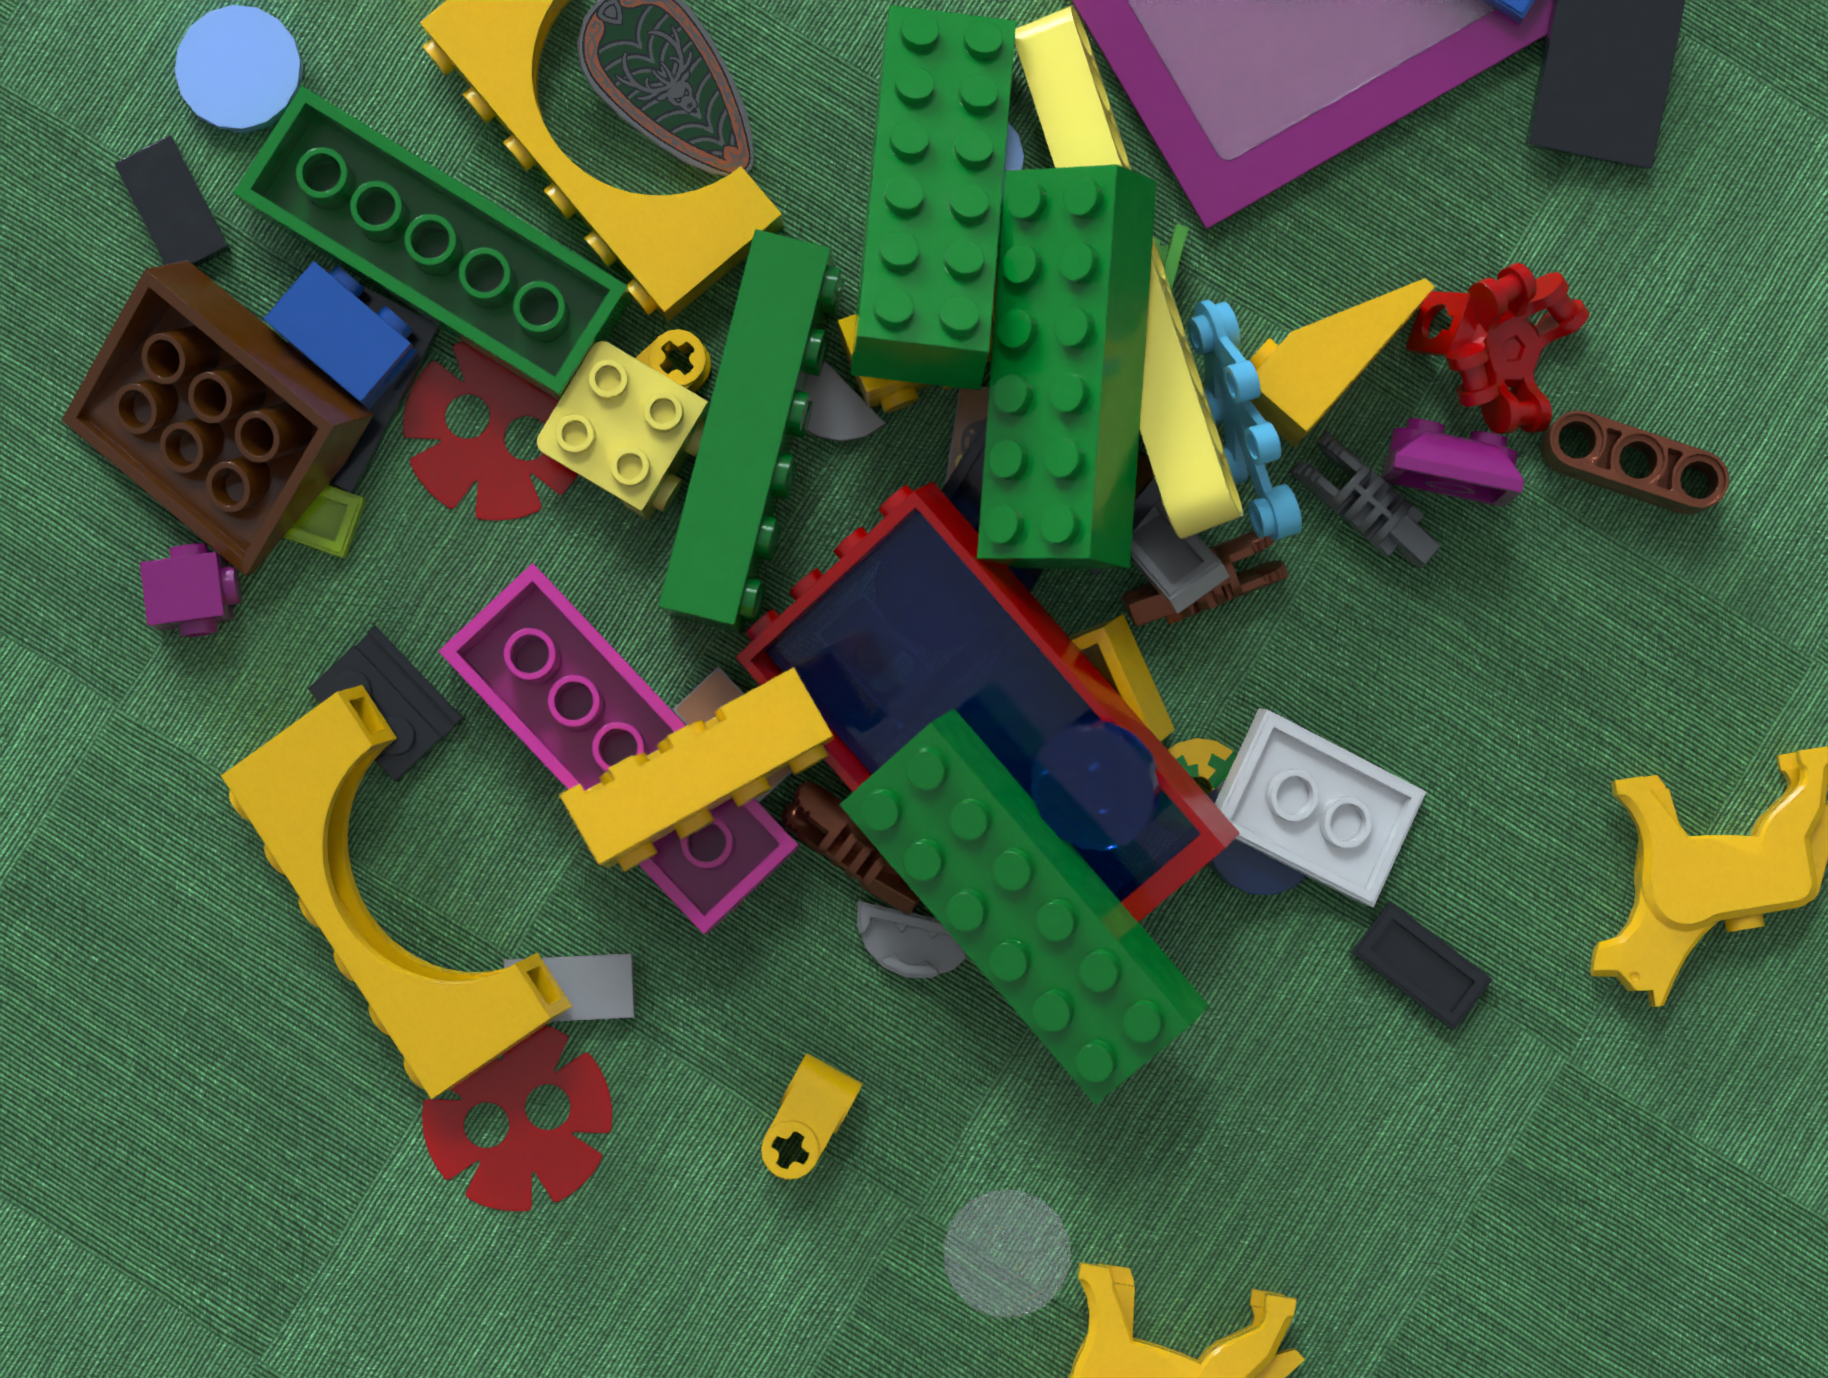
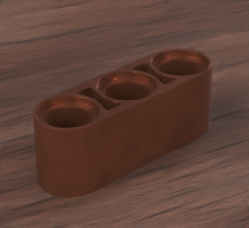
(1664, 456)

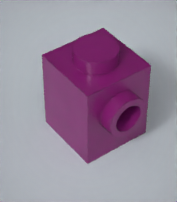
(190, 591)

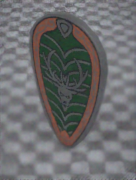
(667, 81)

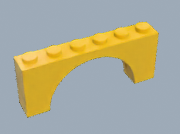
(664, 242)
(300, 803)

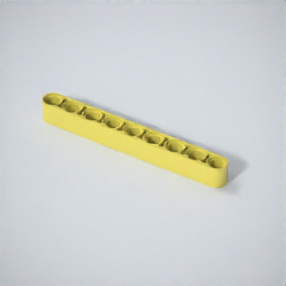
(1174, 406)

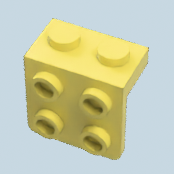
(625, 429)

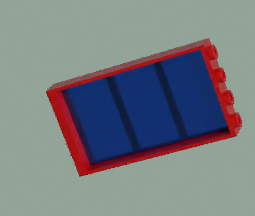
(929, 628)

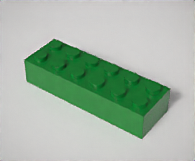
(934, 199)
(431, 243)
(1067, 368)
(750, 432)
(1024, 905)

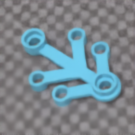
(1248, 437)

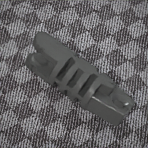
(1369, 504)

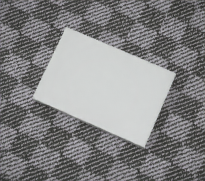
(1317, 807)

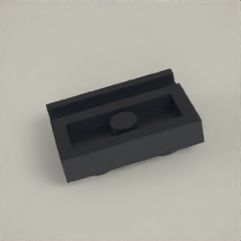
(402, 695)

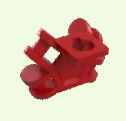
(1498, 343)

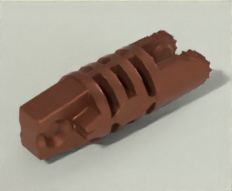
(1147, 605)
(831, 832)

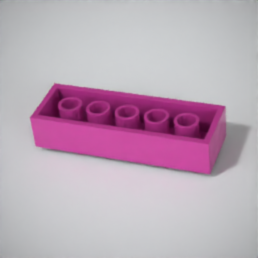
(589, 711)

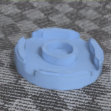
(238, 68)

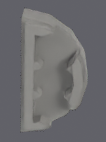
(838, 410)
(908, 942)

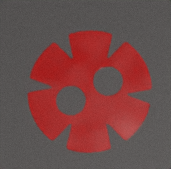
(456, 462)
(555, 1155)

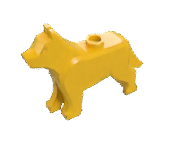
(1698, 880)
(1114, 1353)

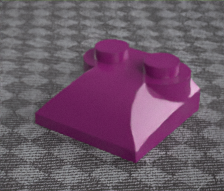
(1452, 465)

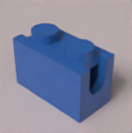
(342, 333)

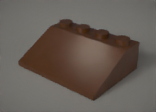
(214, 413)

